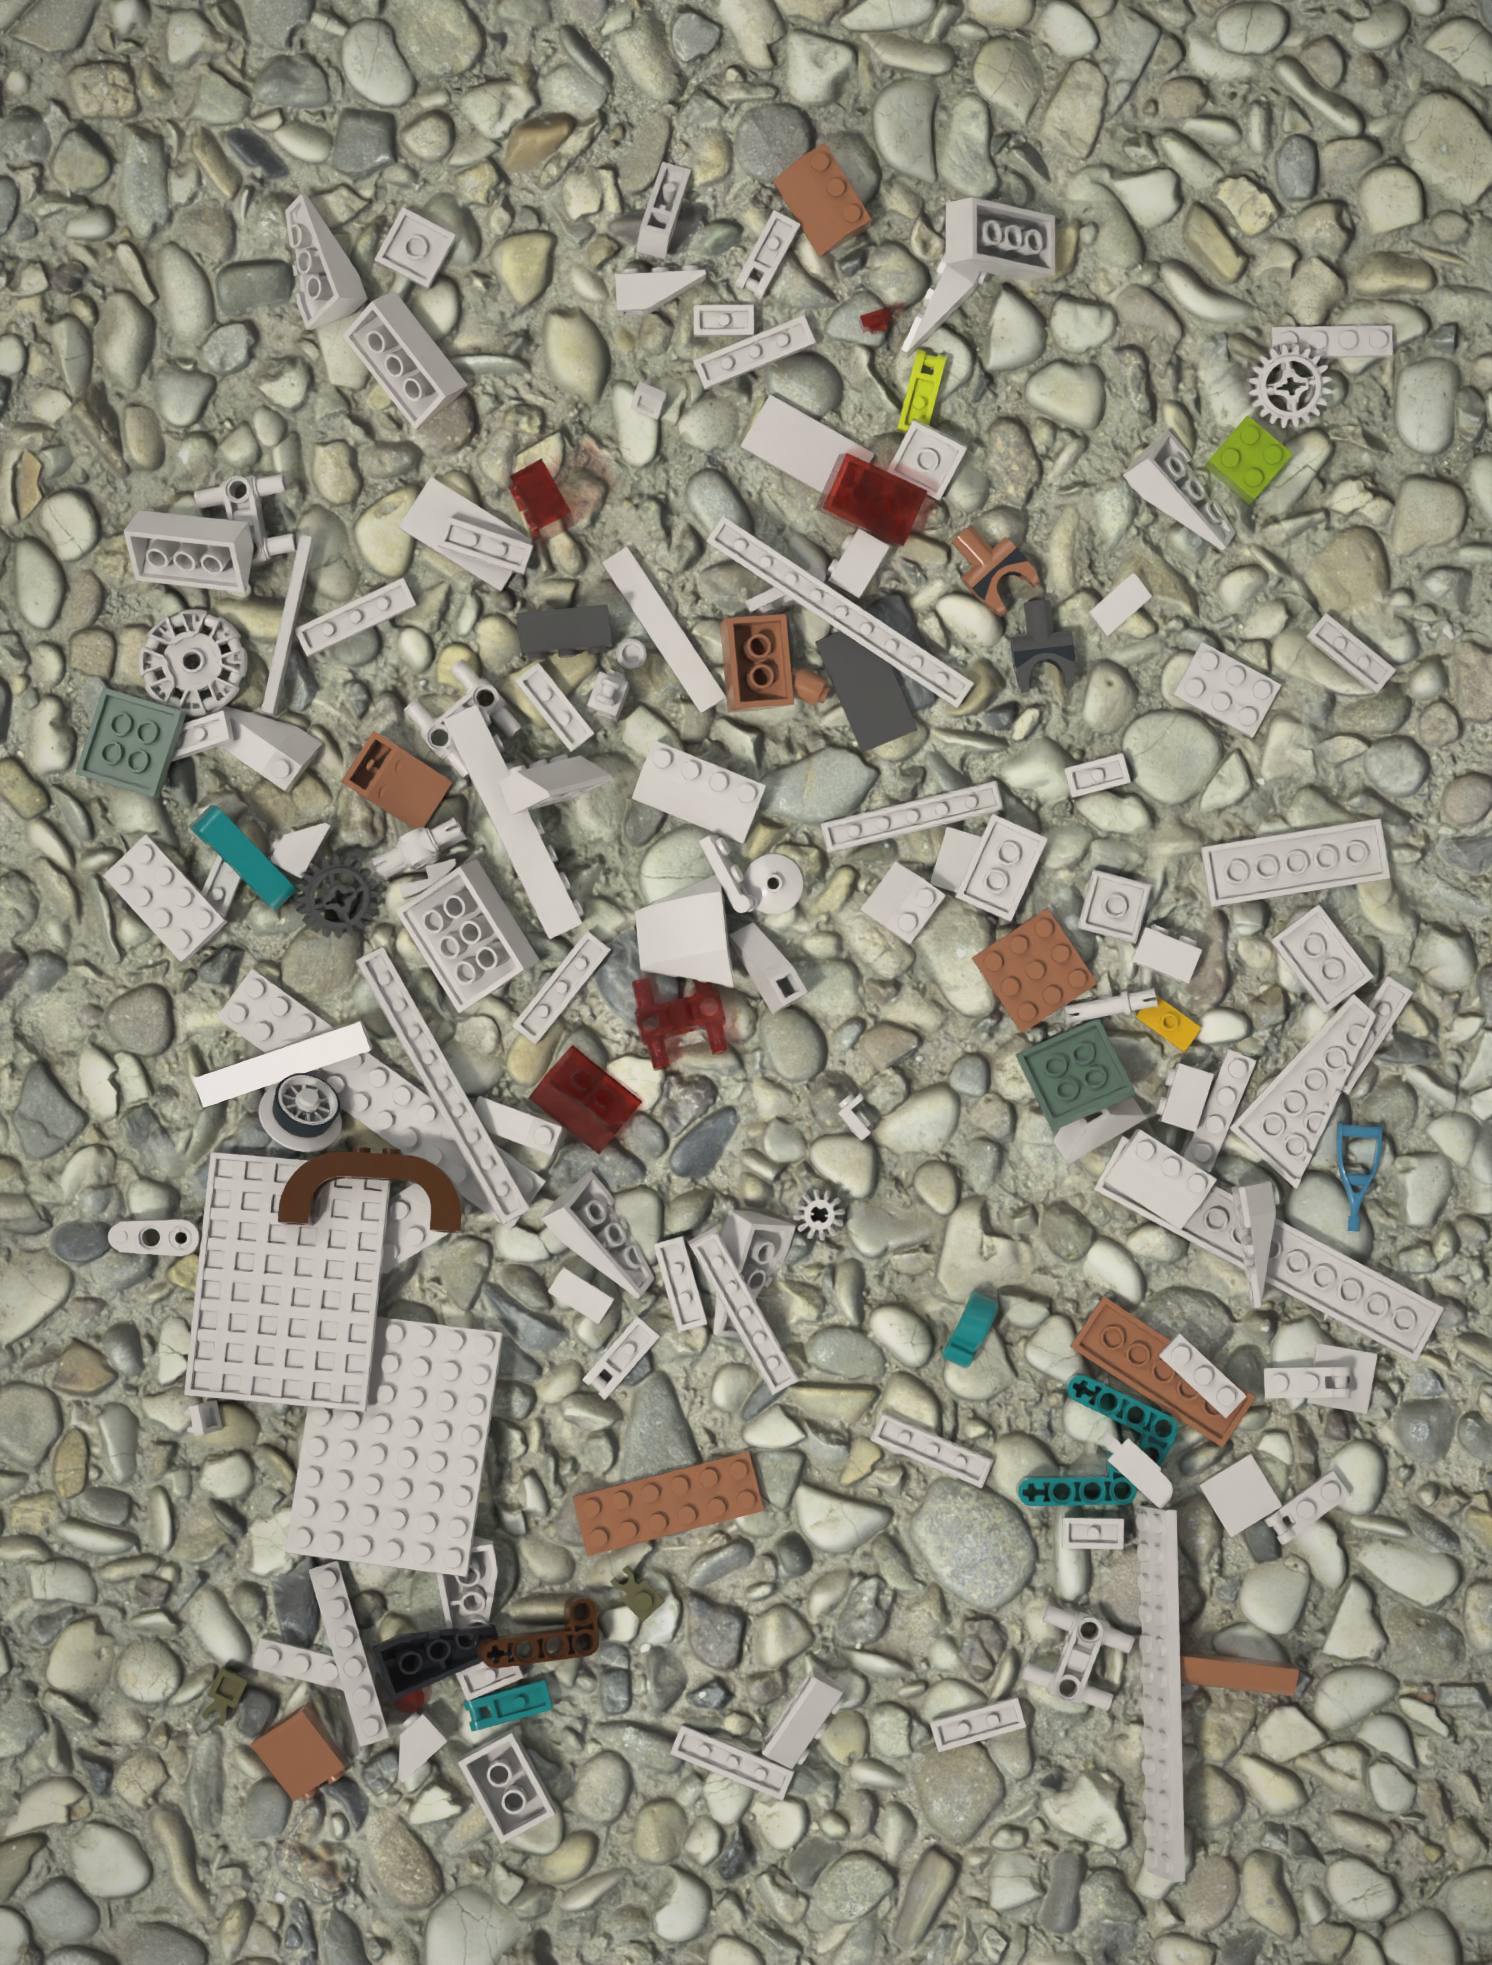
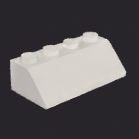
(404, 359)
(190, 550)
(698, 792)

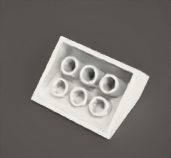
(467, 935)

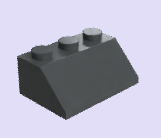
(564, 632)

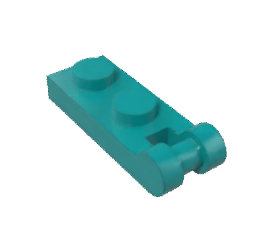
(509, 1704)

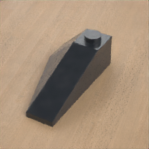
(424, 1658)

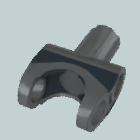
(1042, 645)

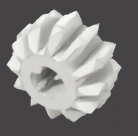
(817, 1225)

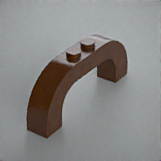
(306, 1183)

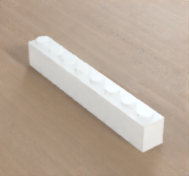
(517, 832)

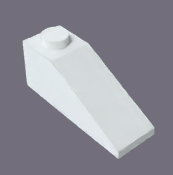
(663, 210)
(518, 1126)

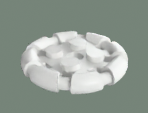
(209, 671)

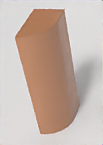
(1238, 1673)

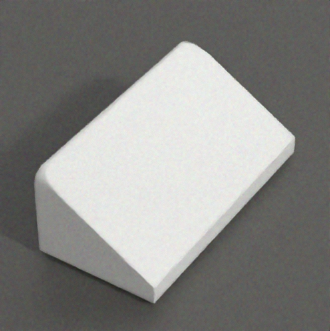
(1119, 604)
(581, 1295)

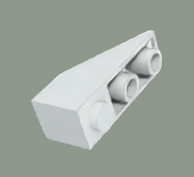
(647, 292)
(768, 968)

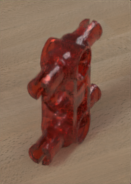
(678, 1018)

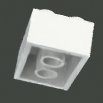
(507, 1785)

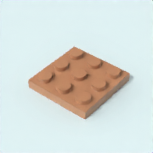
(1034, 970)

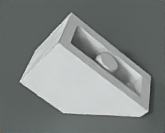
(299, 848)
(418, 1742)

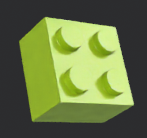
(1248, 460)

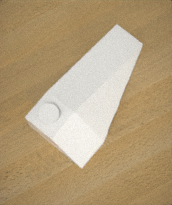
(326, 276)
(953, 288)
(1168, 482)
(269, 746)
(1255, 1222)
(591, 1228)
(756, 1247)
(470, 1598)

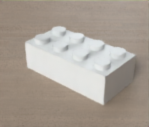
(1000, 239)

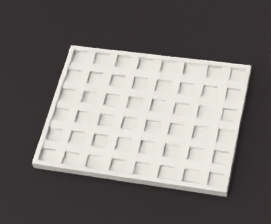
(280, 1304)
(409, 1471)

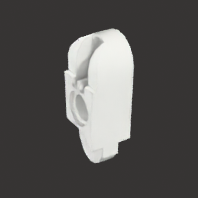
(130, 1237)
(1138, 1469)

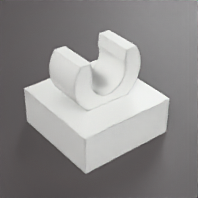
(649, 399)
(204, 1418)

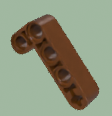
(538, 1640)

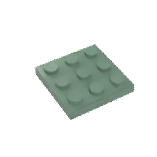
(130, 743)
(1075, 1074)

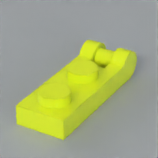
(921, 390)

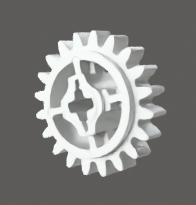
(1314, 381)

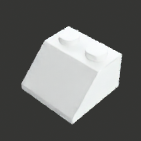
(902, 903)

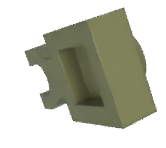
(640, 1596)
(227, 1692)

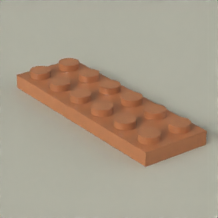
(1131, 1352)
(668, 1503)

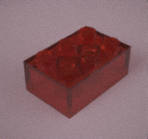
(541, 499)
(871, 500)

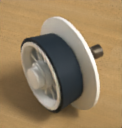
(301, 1113)

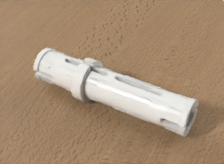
(1109, 1006)

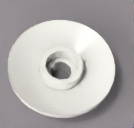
(790, 883)

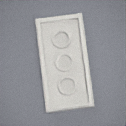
(798, 444)
(428, 518)

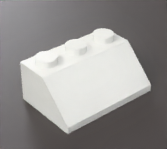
(550, 783)
(1160, 1179)
(802, 1720)

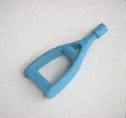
(1357, 1179)

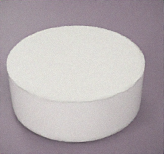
(631, 654)

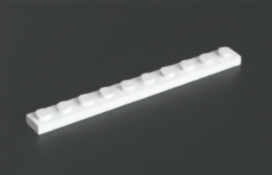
(839, 611)
(442, 1086)

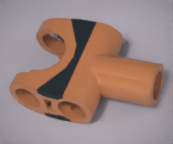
(990, 566)

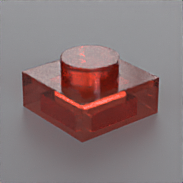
(876, 321)

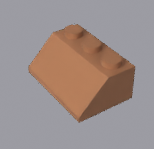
(822, 200)
(756, 663)

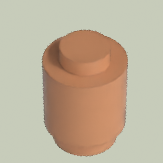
(809, 686)

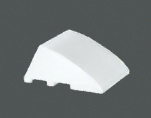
(687, 934)

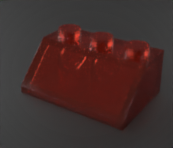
(585, 1099)

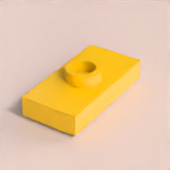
(1169, 1024)

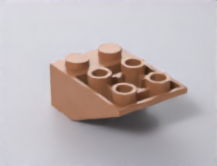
(396, 781)

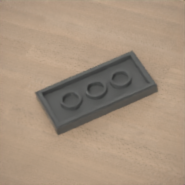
(866, 691)

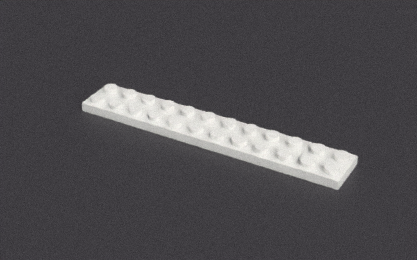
(367, 1088)
(1306, 1271)
(1161, 1692)

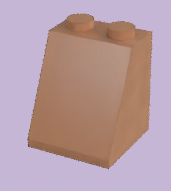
(300, 1753)

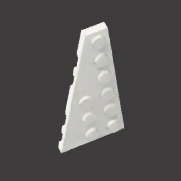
(1296, 1105)

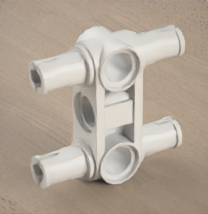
(249, 510)
(474, 687)
(419, 848)
(1077, 1657)

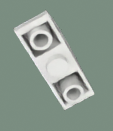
(1096, 1129)

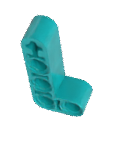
(243, 857)
(1119, 1413)
(1076, 1486)

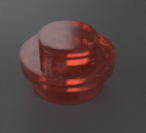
(411, 1702)

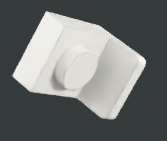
(856, 1122)

